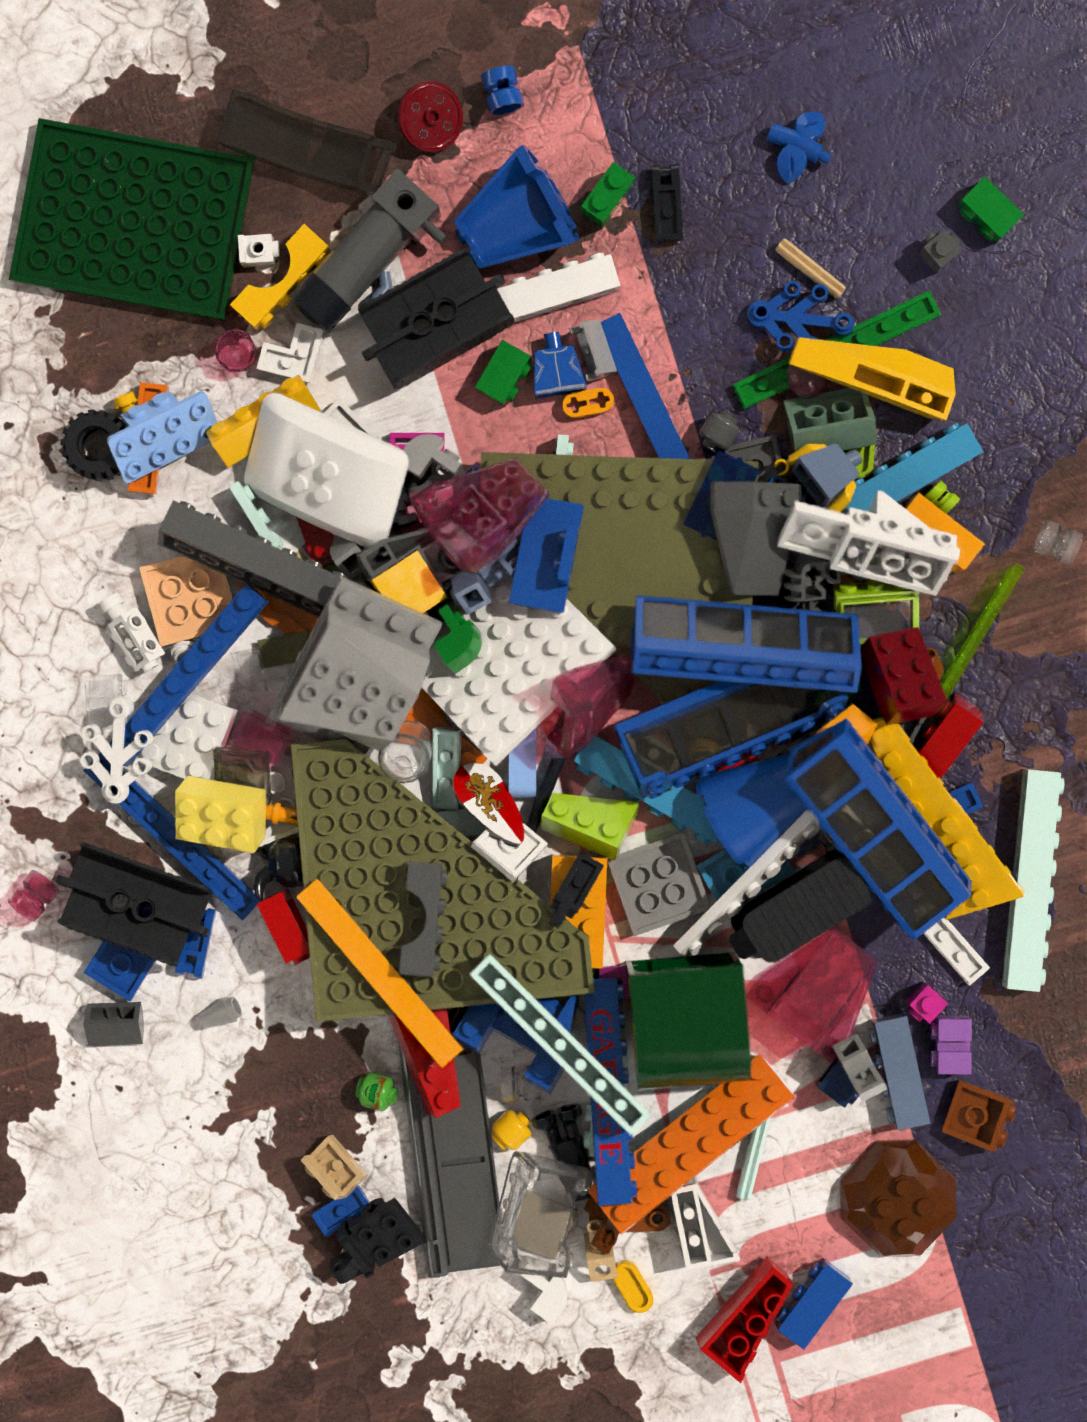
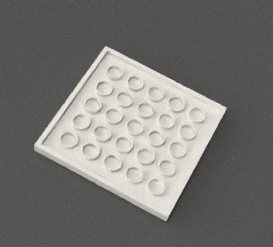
(511, 679)

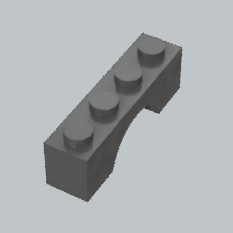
(424, 882)

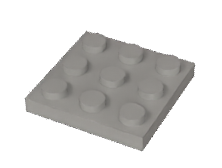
(659, 883)

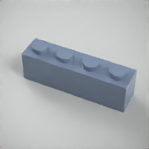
(900, 1071)

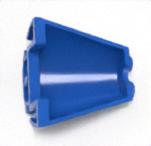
(515, 214)
(750, 807)

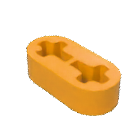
(586, 396)

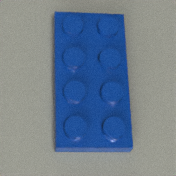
(119, 968)

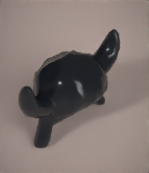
(282, 865)

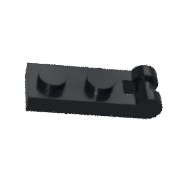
(667, 204)

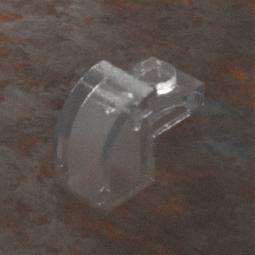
(251, 673)

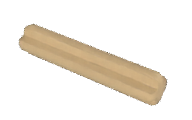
(810, 268)

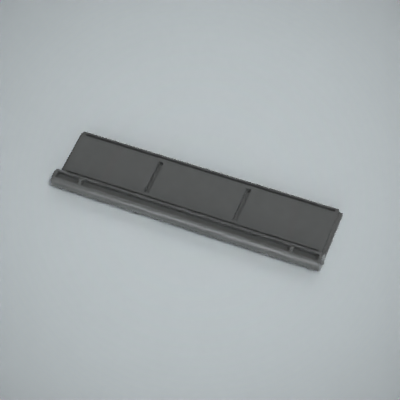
(454, 1171)

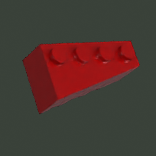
(949, 734)

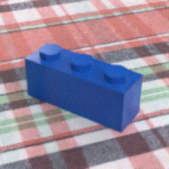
(812, 1303)

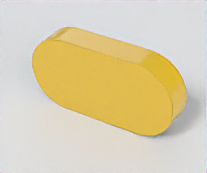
(633, 1286)

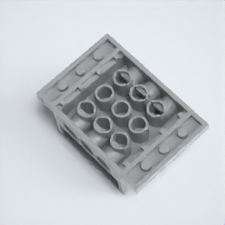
(357, 669)

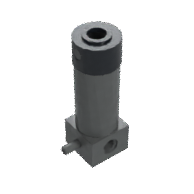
(367, 251)

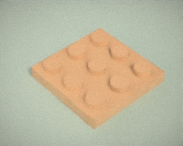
(184, 598)

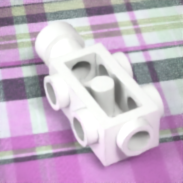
(137, 635)

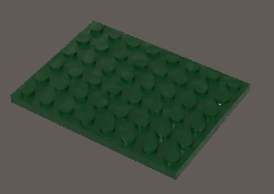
(131, 219)

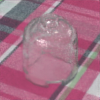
(408, 754)

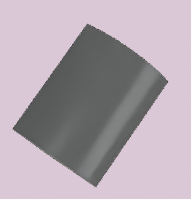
(114, 1023)

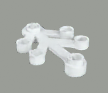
(116, 754)

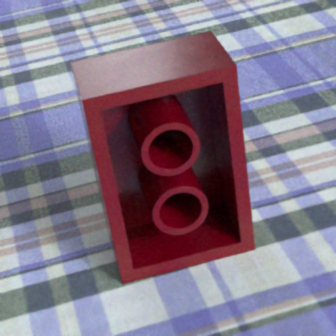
(902, 676)

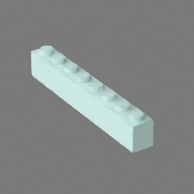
(1033, 871)
(560, 1044)

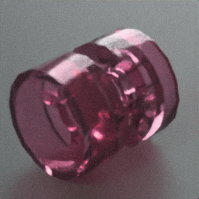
(32, 897)

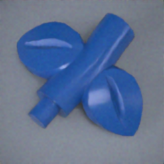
(799, 145)

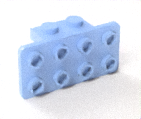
(160, 433)

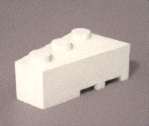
(700, 1230)

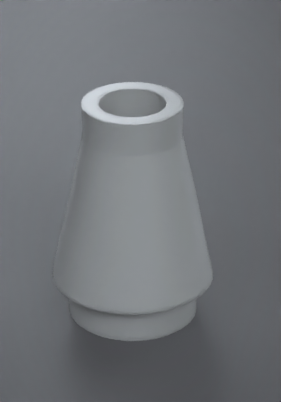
(221, 1013)

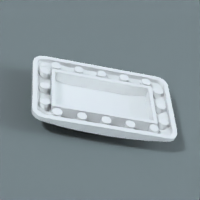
(325, 471)

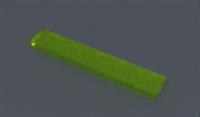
(981, 628)

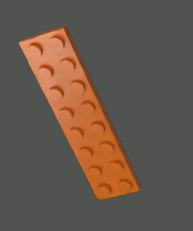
(698, 1140)

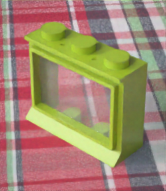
(878, 605)

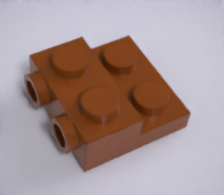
(979, 1116)

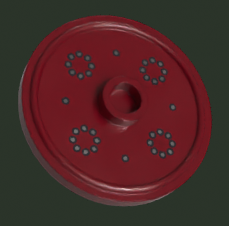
(430, 116)

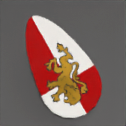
(488, 801)

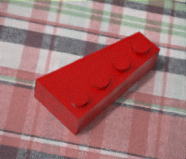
(435, 1083)
(745, 1319)

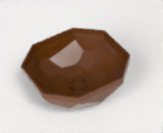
(898, 1198)

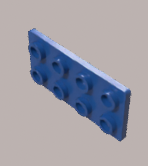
(547, 556)

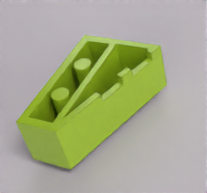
(590, 821)

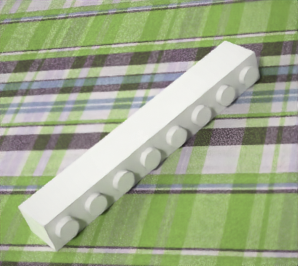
(553, 289)

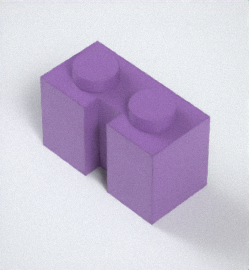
(951, 1044)

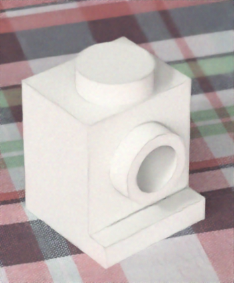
(249, 258)

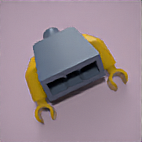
(824, 473)

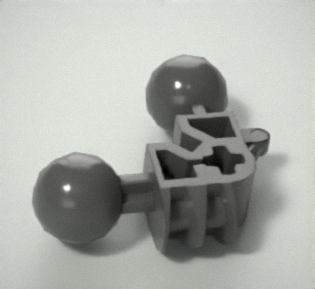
(800, 581)

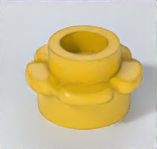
(125, 401)

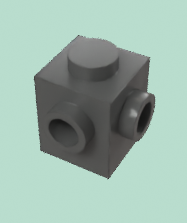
(940, 249)

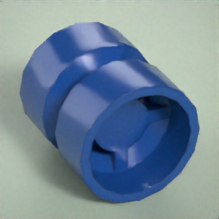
(506, 99)

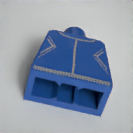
(557, 369)

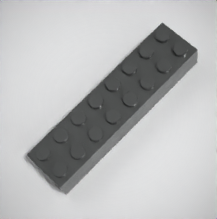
(247, 558)

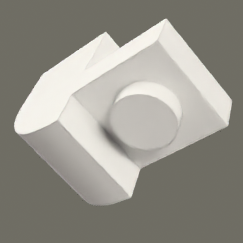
(551, 1297)

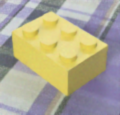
(220, 814)

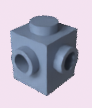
(470, 591)

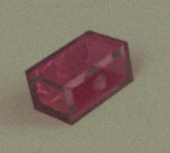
(256, 734)

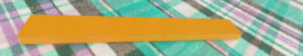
(379, 973)

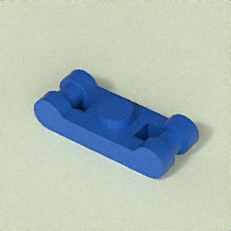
(197, 946)

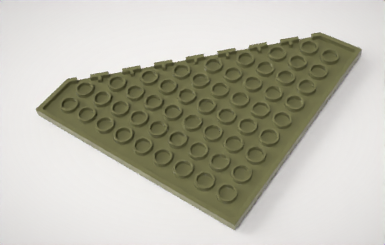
(633, 542)
(358, 844)

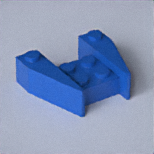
(484, 1019)

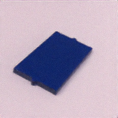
(723, 469)

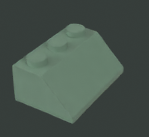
(831, 418)

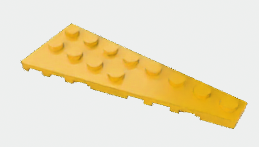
(989, 877)

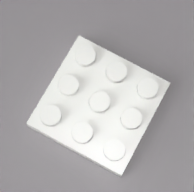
(189, 737)

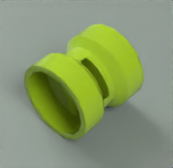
(948, 500)

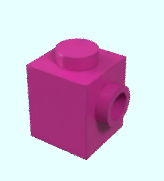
(925, 1003)

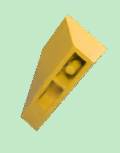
(882, 373)

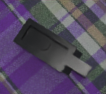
(575, 888)

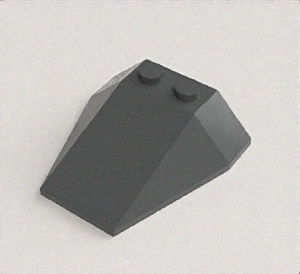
(748, 528)
(392, 550)

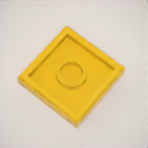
(410, 584)

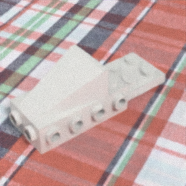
(886, 535)

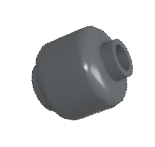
(719, 431)

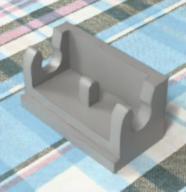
(595, 349)

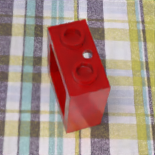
(286, 926)

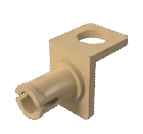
(596, 1257)

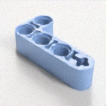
(523, 767)

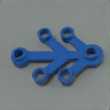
(796, 316)

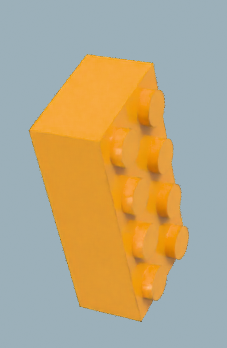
(591, 915)

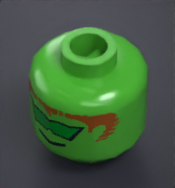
(376, 1091)

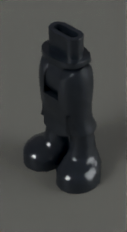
(568, 1148)

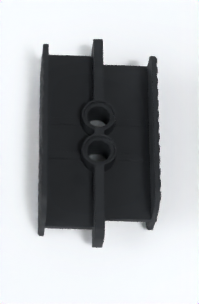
(413, 353)
(104, 875)
(799, 909)

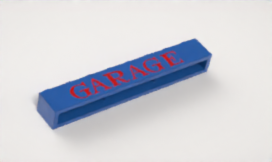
(609, 1137)

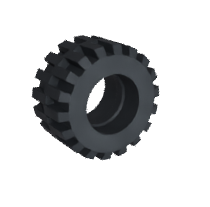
(74, 444)

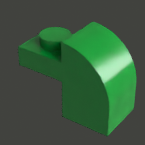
(460, 645)

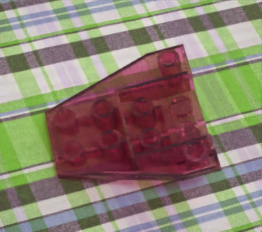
(480, 512)
(589, 700)
(817, 991)

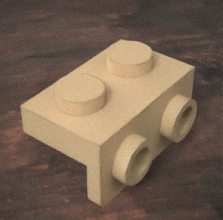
(334, 1168)

